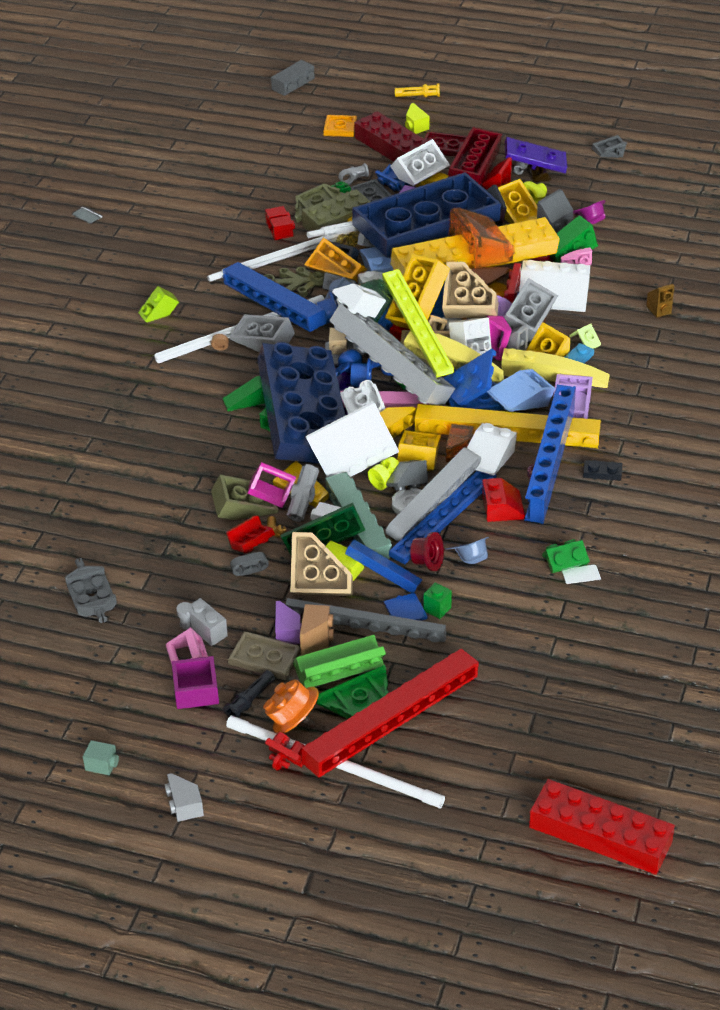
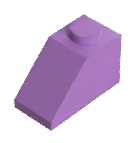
(287, 624)

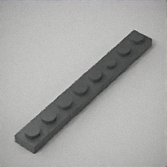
(378, 622)

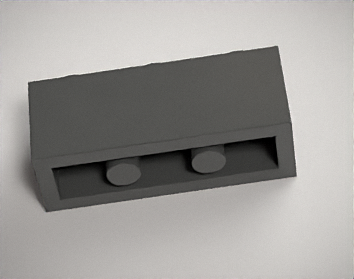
(292, 77)

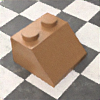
(316, 628)

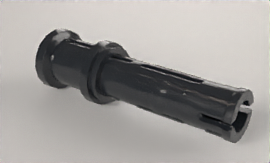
(244, 699)

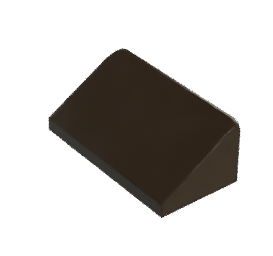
(539, 174)

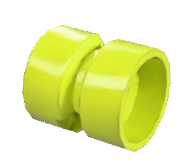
(381, 473)

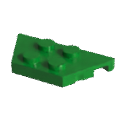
(356, 693)

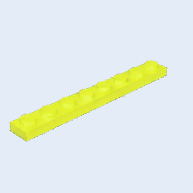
(418, 323)

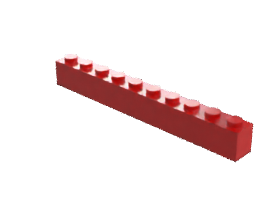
(389, 713)

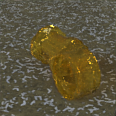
(349, 240)

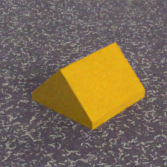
(550, 341)

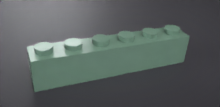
(344, 492)

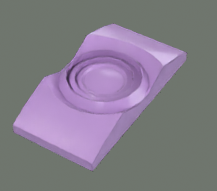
(582, 395)

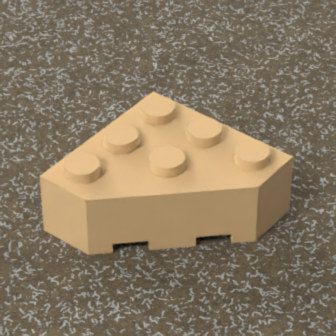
(467, 294)
(317, 569)

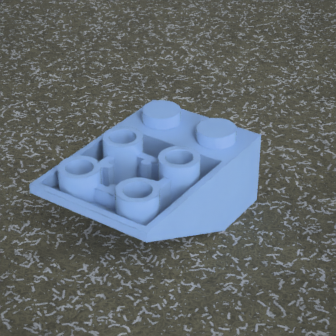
(522, 391)

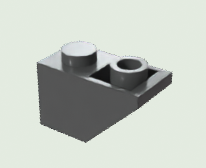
(408, 473)

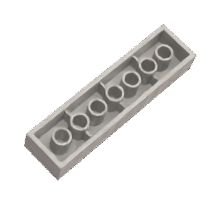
(392, 356)

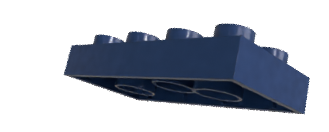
(421, 212)
(298, 396)

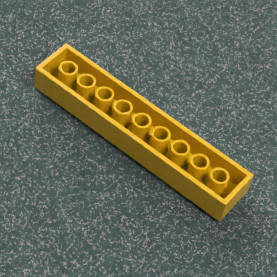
(530, 240)

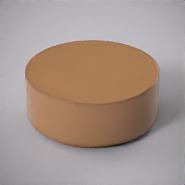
(220, 342)

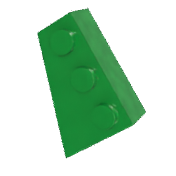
(575, 236)

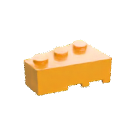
(335, 261)

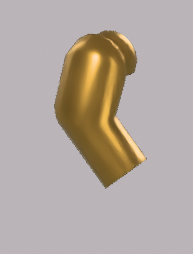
(271, 522)

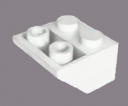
(360, 299)
(472, 333)

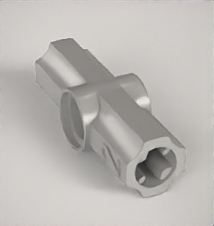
(302, 493)

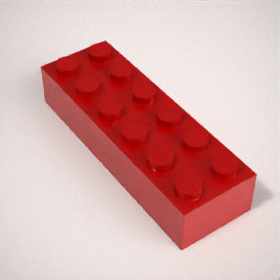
(602, 826)

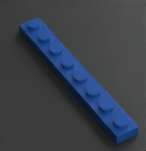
(442, 515)

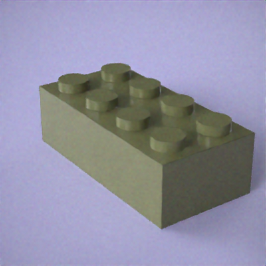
(332, 211)

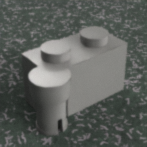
(202, 620)

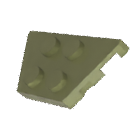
(313, 197)

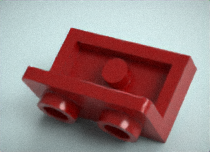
(249, 534)

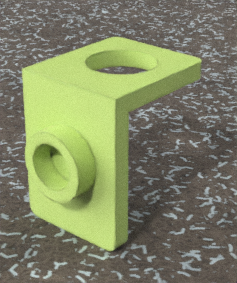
(587, 336)

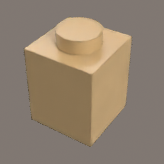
(337, 341)

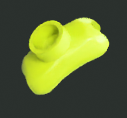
(537, 191)

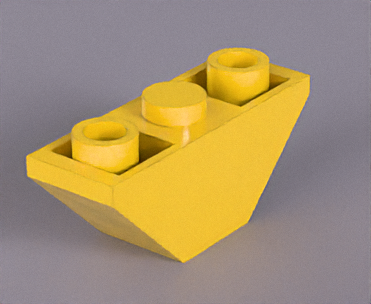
(398, 419)

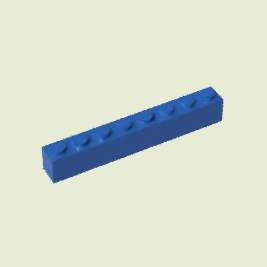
(274, 296)

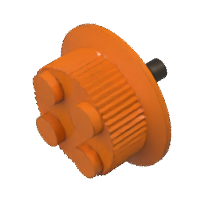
(291, 706)

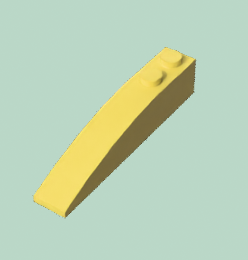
(455, 351)
(549, 366)

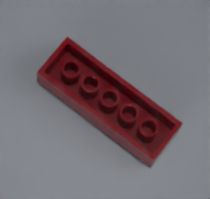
(386, 136)
(476, 154)

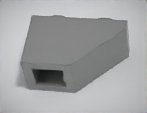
(185, 798)

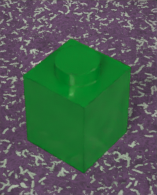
(437, 600)

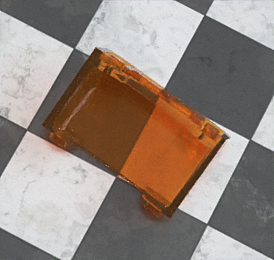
(483, 236)

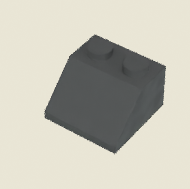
(556, 210)

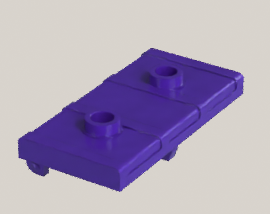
(535, 155)

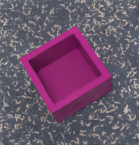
(195, 682)

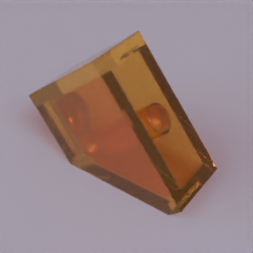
(458, 439)

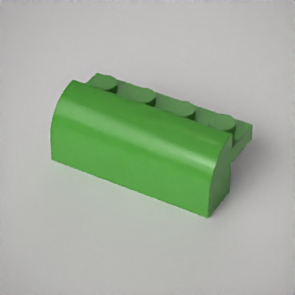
(339, 661)

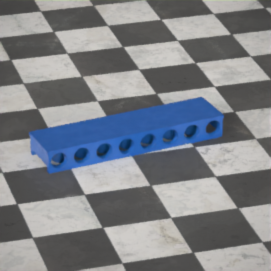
(550, 453)

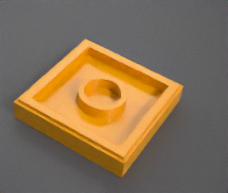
(339, 125)

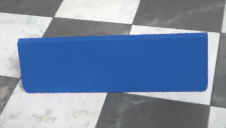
(383, 566)

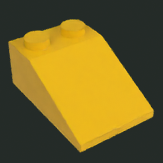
(518, 202)
(419, 447)

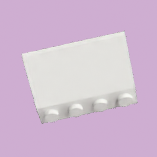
(563, 279)
(353, 442)

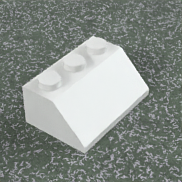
(420, 163)

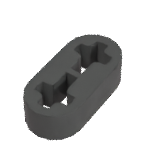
(249, 563)

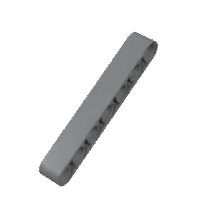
(434, 493)

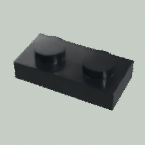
(602, 470)

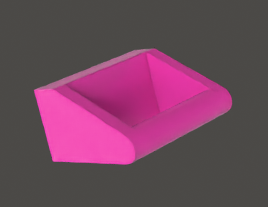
(497, 325)
(267, 491)

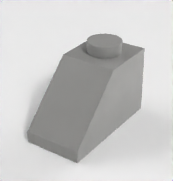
(518, 338)

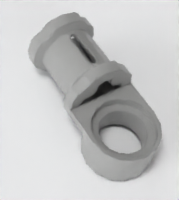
(354, 172)

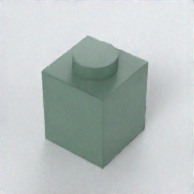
(100, 758)

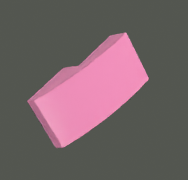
(580, 256)

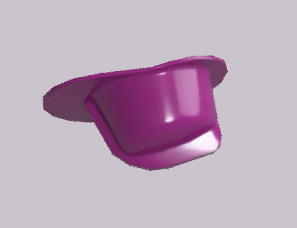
(592, 213)

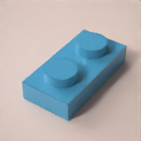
(580, 353)

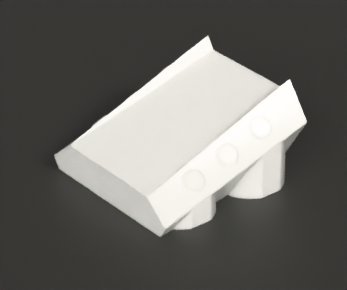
(358, 397)

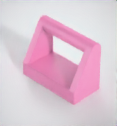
(185, 639)

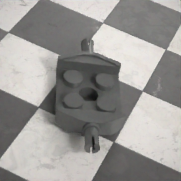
(87, 581)

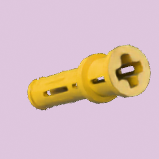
(425, 90)

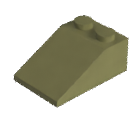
(233, 501)

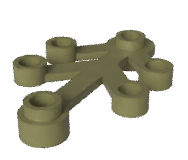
(295, 280)

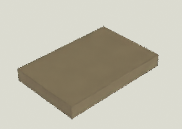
(263, 654)

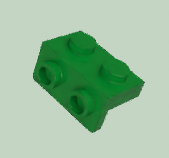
(566, 556)

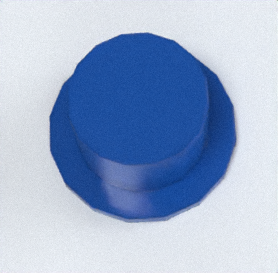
(329, 306)
(360, 372)

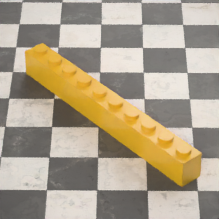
(528, 426)

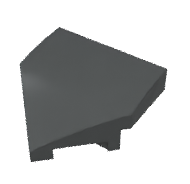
(611, 147)

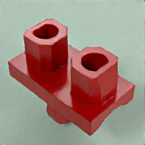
(278, 746)

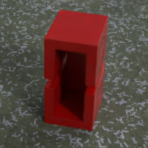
(279, 222)

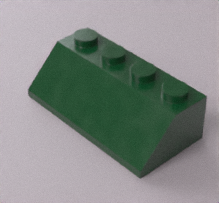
(331, 527)

